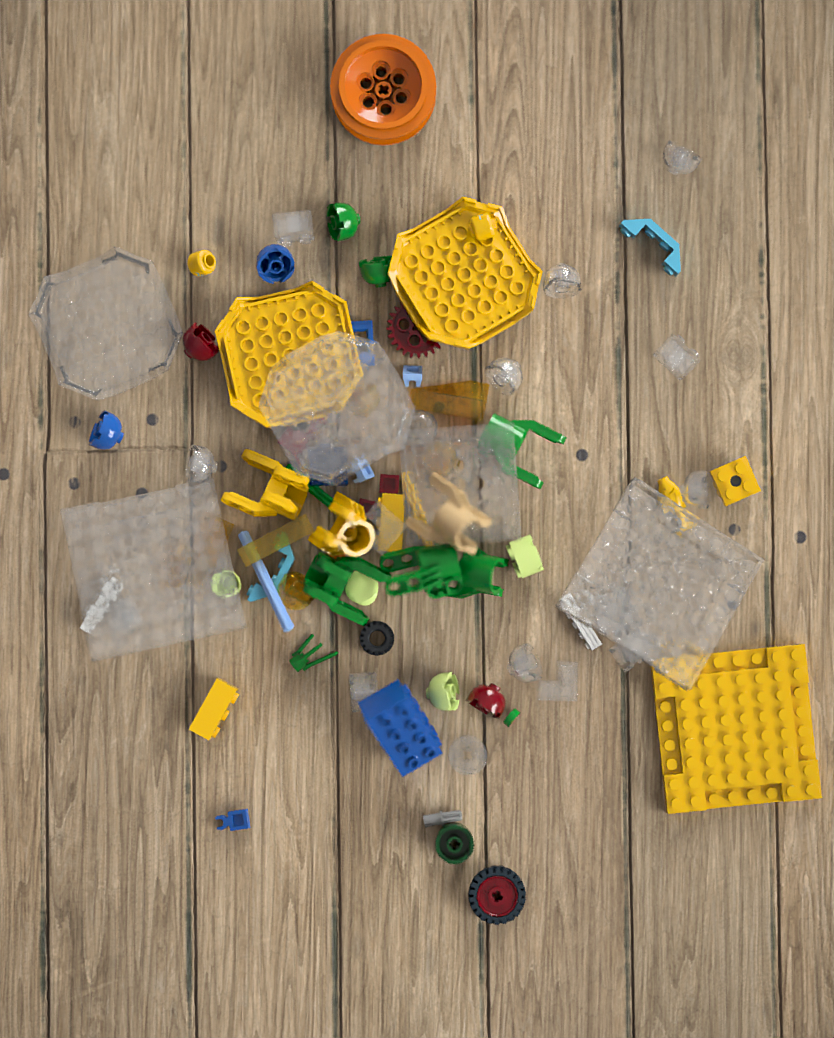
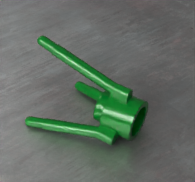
(300, 661)

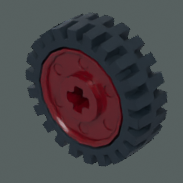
(482, 899)

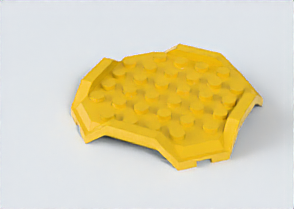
(461, 286)
(268, 328)

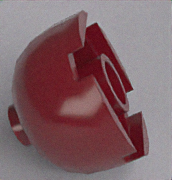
(199, 343)
(487, 699)

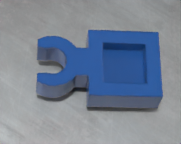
(236, 820)

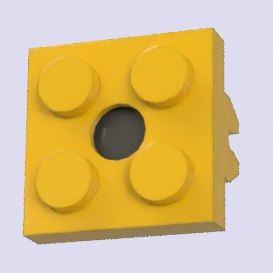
(734, 481)

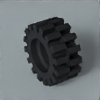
(368, 646)

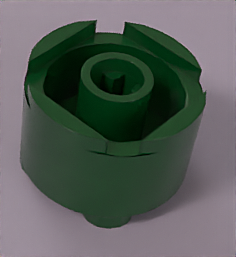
(461, 851)

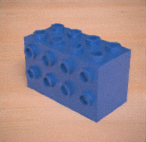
(401, 727)

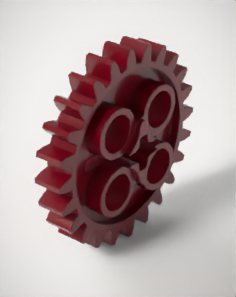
(402, 337)

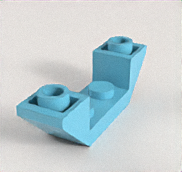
(631, 228)
(257, 592)

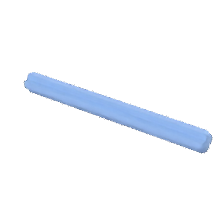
(269, 587)

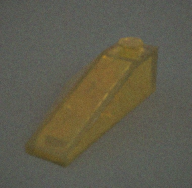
(453, 399)

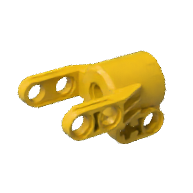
(282, 496)
(355, 540)

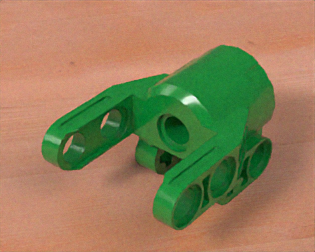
(520, 430)
(437, 566)
(477, 574)
(329, 576)

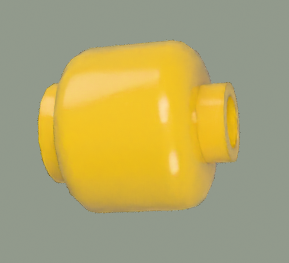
(482, 226)
(201, 263)

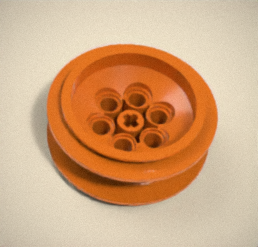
(398, 59)

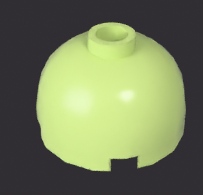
(443, 691)

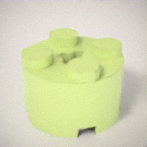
(526, 557)

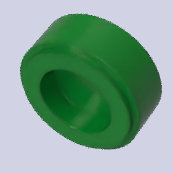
(511, 717)

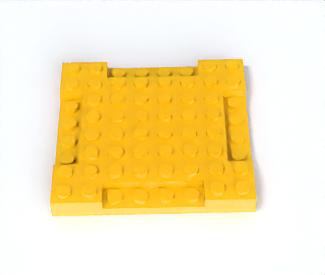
(738, 732)

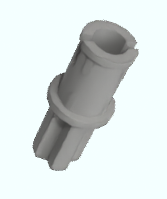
(442, 818)

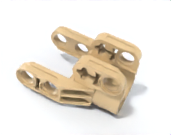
(450, 518)

